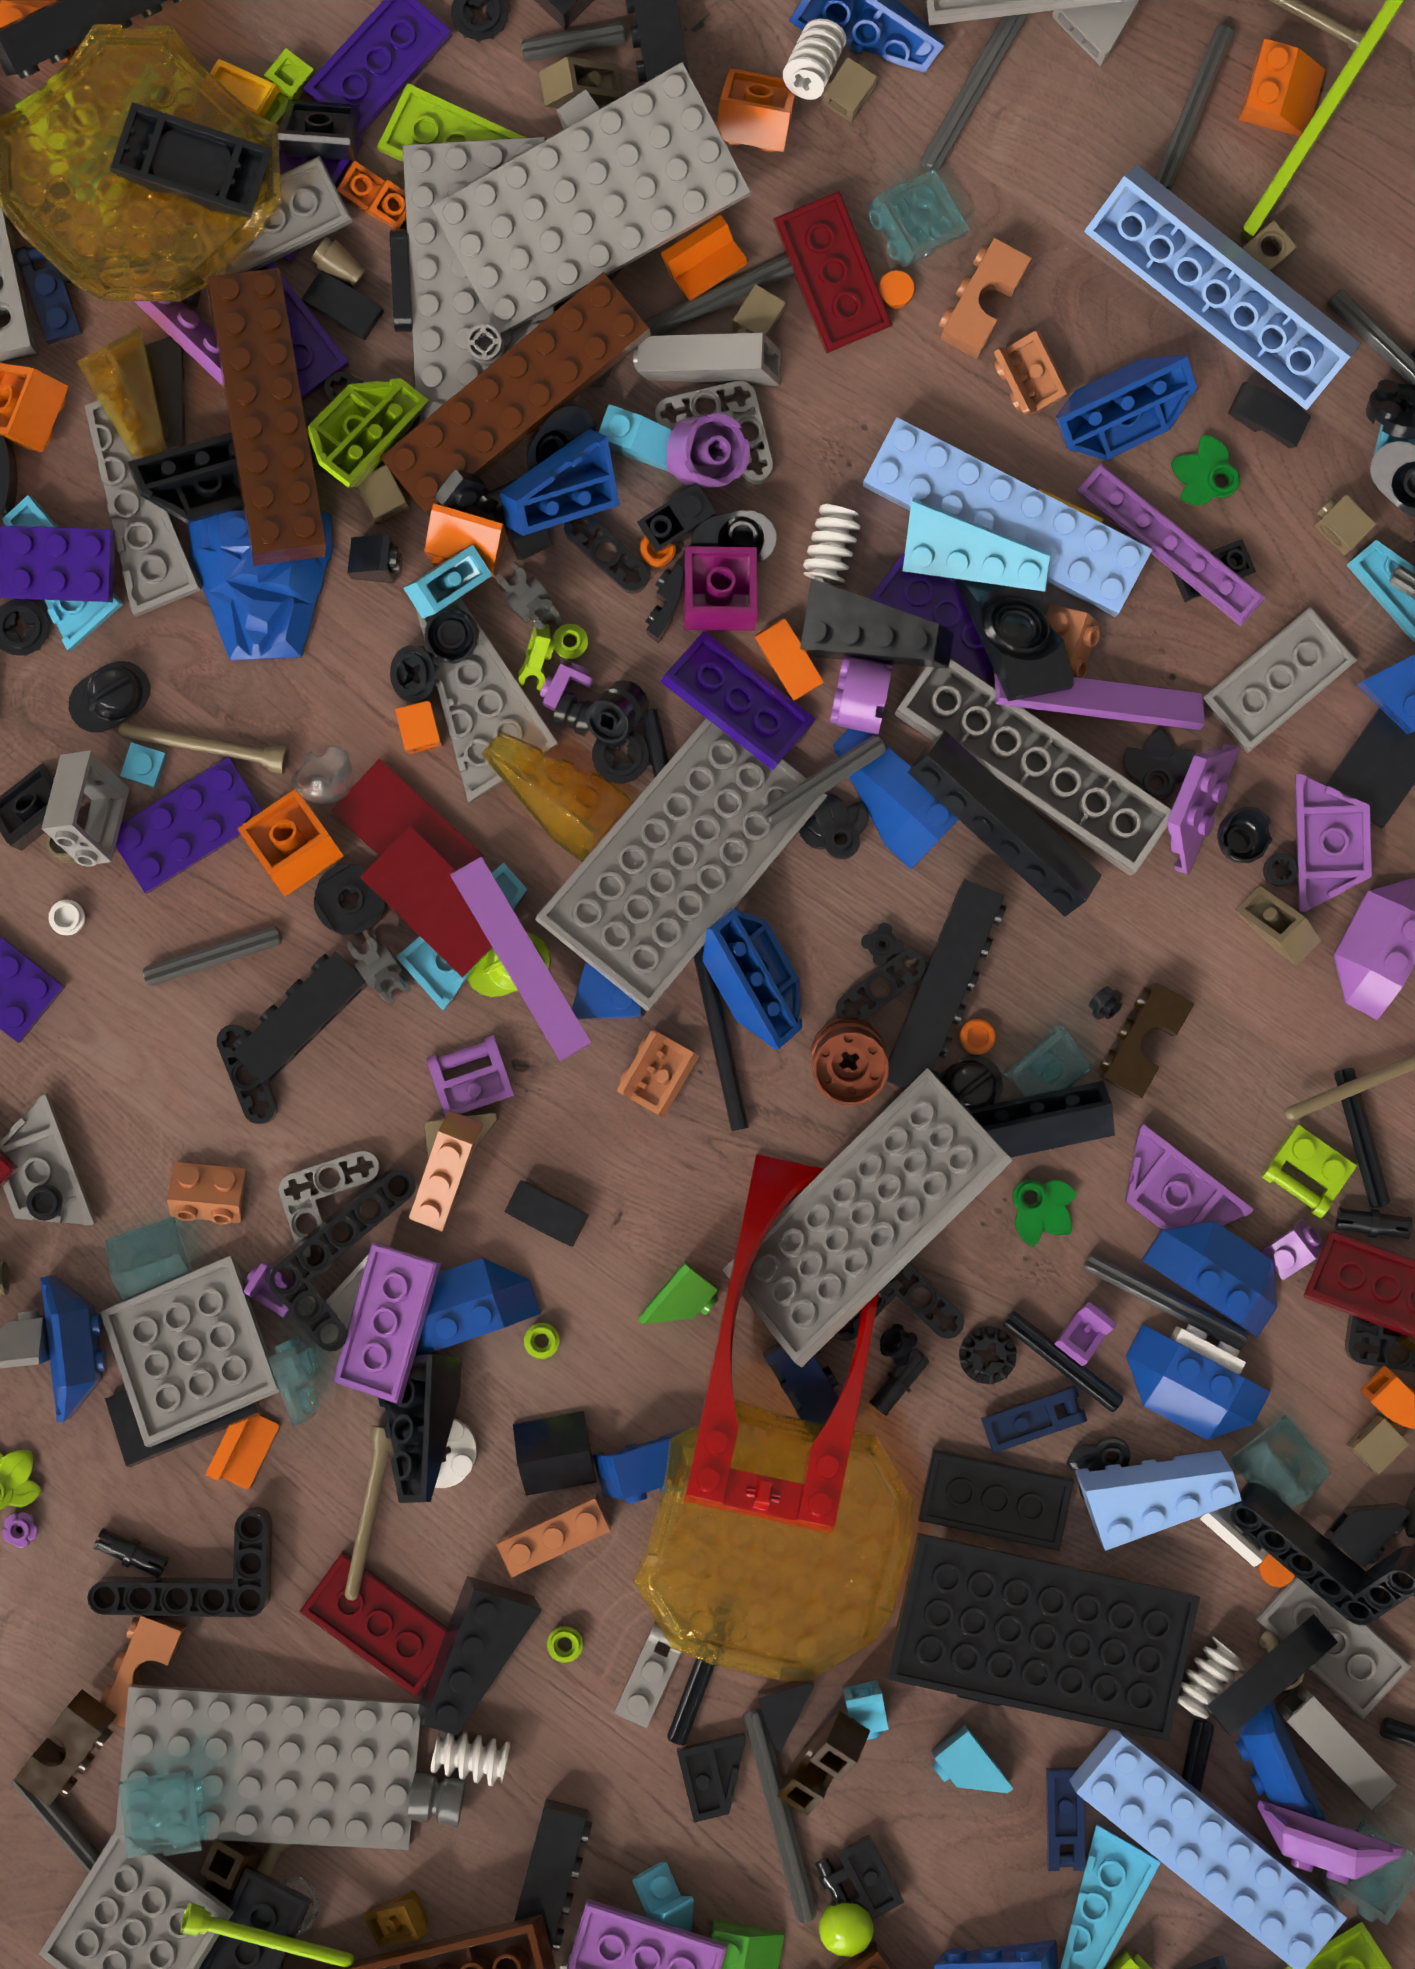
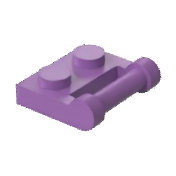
(475, 1088)

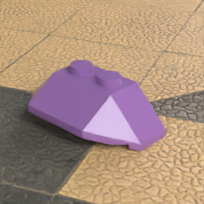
(1378, 948)
(1327, 1845)

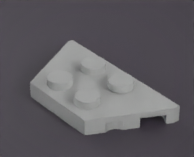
(44, 1158)

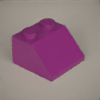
(720, 588)

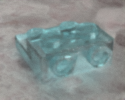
(917, 218)
(293, 1367)
(163, 1814)
(1380, 1891)

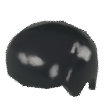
(452, 635)
(1244, 835)

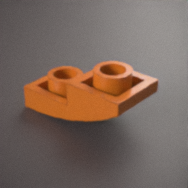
(373, 195)
(787, 659)

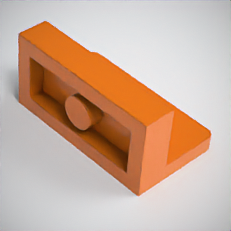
(704, 258)
(243, 1451)

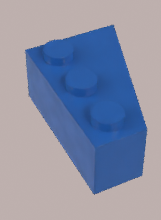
(563, 486)
(1394, 692)
(602, 999)

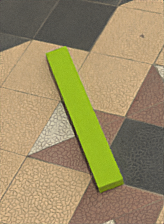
(1321, 118)

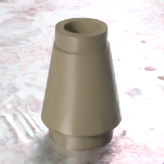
(337, 262)

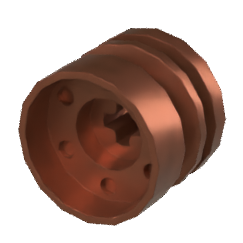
(845, 1080)

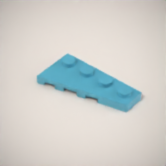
(73, 618)

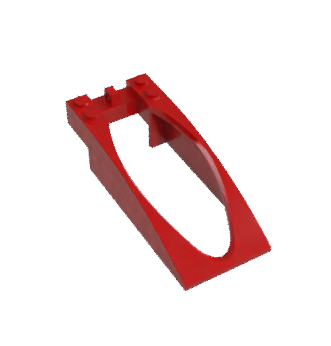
(710, 1478)

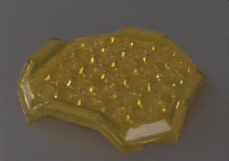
(97, 225)
(767, 1590)

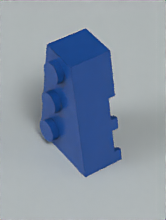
(634, 1469)
(1020, 1956)

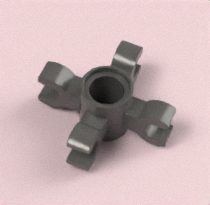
(528, 598)
(378, 966)

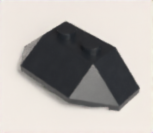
(191, 479)

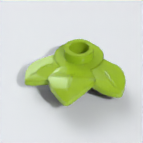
(14, 1482)

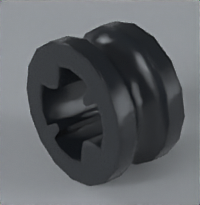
(1269, 872)

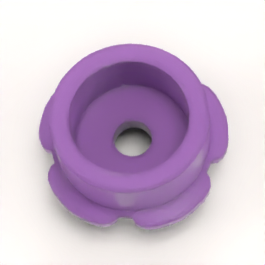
(29, 1531)

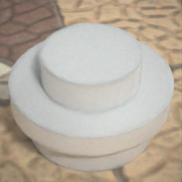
(67, 917)

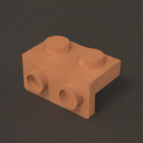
(1031, 374)
(1079, 634)
(657, 1073)
(206, 1193)

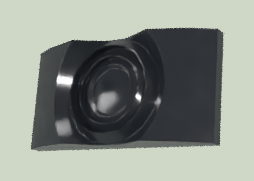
(191, 161)
(1018, 639)

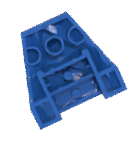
(259, 607)

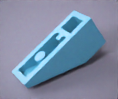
(636, 436)

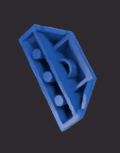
(1126, 406)
(754, 976)
(1218, 1271)
(475, 1302)
(72, 1345)
(1191, 1387)
(1276, 1763)

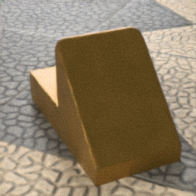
(398, 1920)

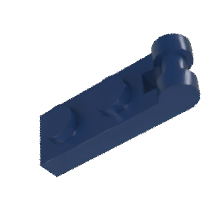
(49, 297)
(1032, 1419)
(1064, 1820)

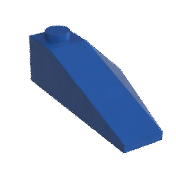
(877, 28)
(900, 807)

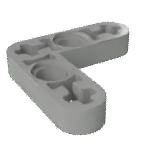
(747, 414)
(308, 1202)

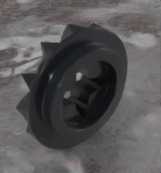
(482, 29)
(30, 614)
(403, 673)
(625, 772)
(972, 1362)

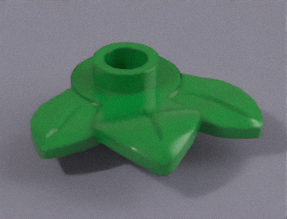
(1200, 472)
(1046, 1213)

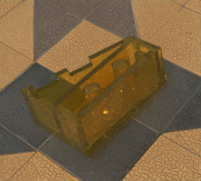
(126, 392)

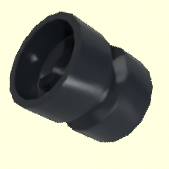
(617, 711)

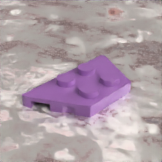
(1197, 801)
(1331, 842)
(1174, 1189)

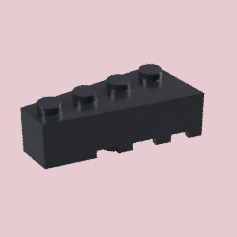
(856, 626)
(474, 1650)

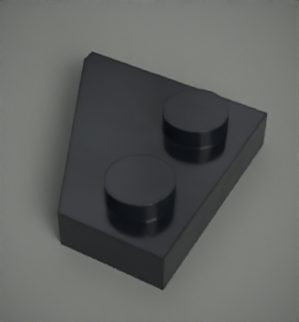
(711, 1774)

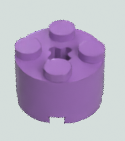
(707, 450)
(861, 694)

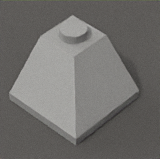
(24, 1340)

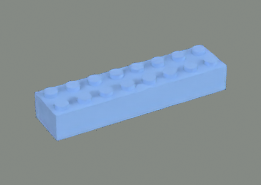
(1221, 287)
(1085, 554)
(1207, 1849)

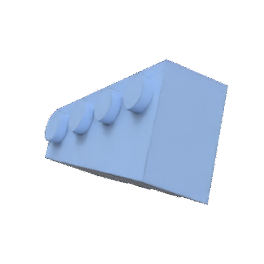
(1155, 1495)

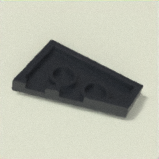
(168, 376)

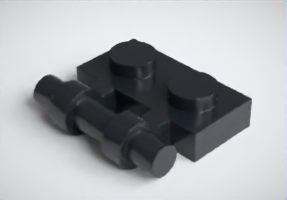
(868, 1874)

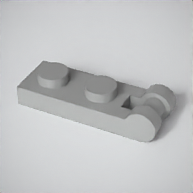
(647, 1680)

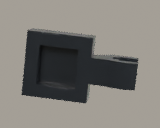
(464, 490)

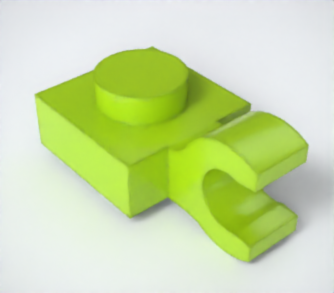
(538, 649)

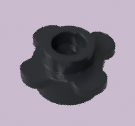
(884, 934)
(890, 1340)

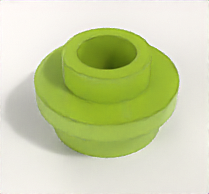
(576, 651)
(541, 1352)
(560, 1654)

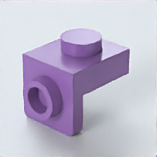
(555, 687)
(1294, 1249)
(259, 1290)
(1085, 1332)

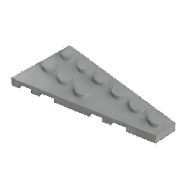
(478, 704)

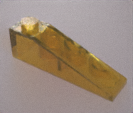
(564, 801)

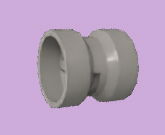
(489, 348)

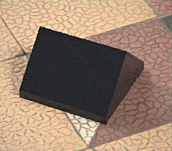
(320, 130)
(25, 807)
(554, 1453)

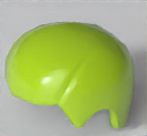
(846, 1929)

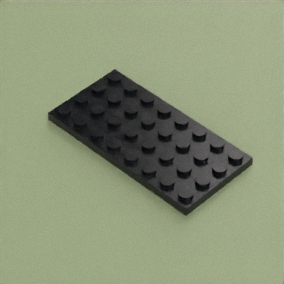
(1042, 1637)

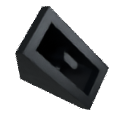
(782, 1708)

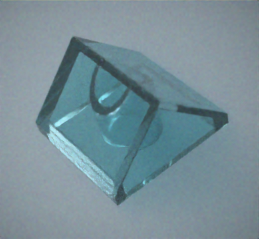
(1049, 1064)
(146, 1258)
(1282, 1463)

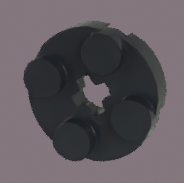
(1394, 408)
(329, 895)

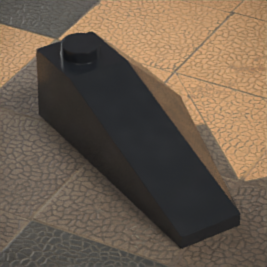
(422, 1425)

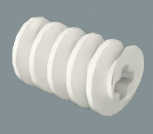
(814, 58)
(831, 544)
(1209, 1678)
(470, 1757)

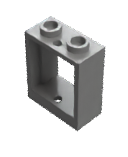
(74, 776)

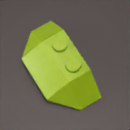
(363, 426)

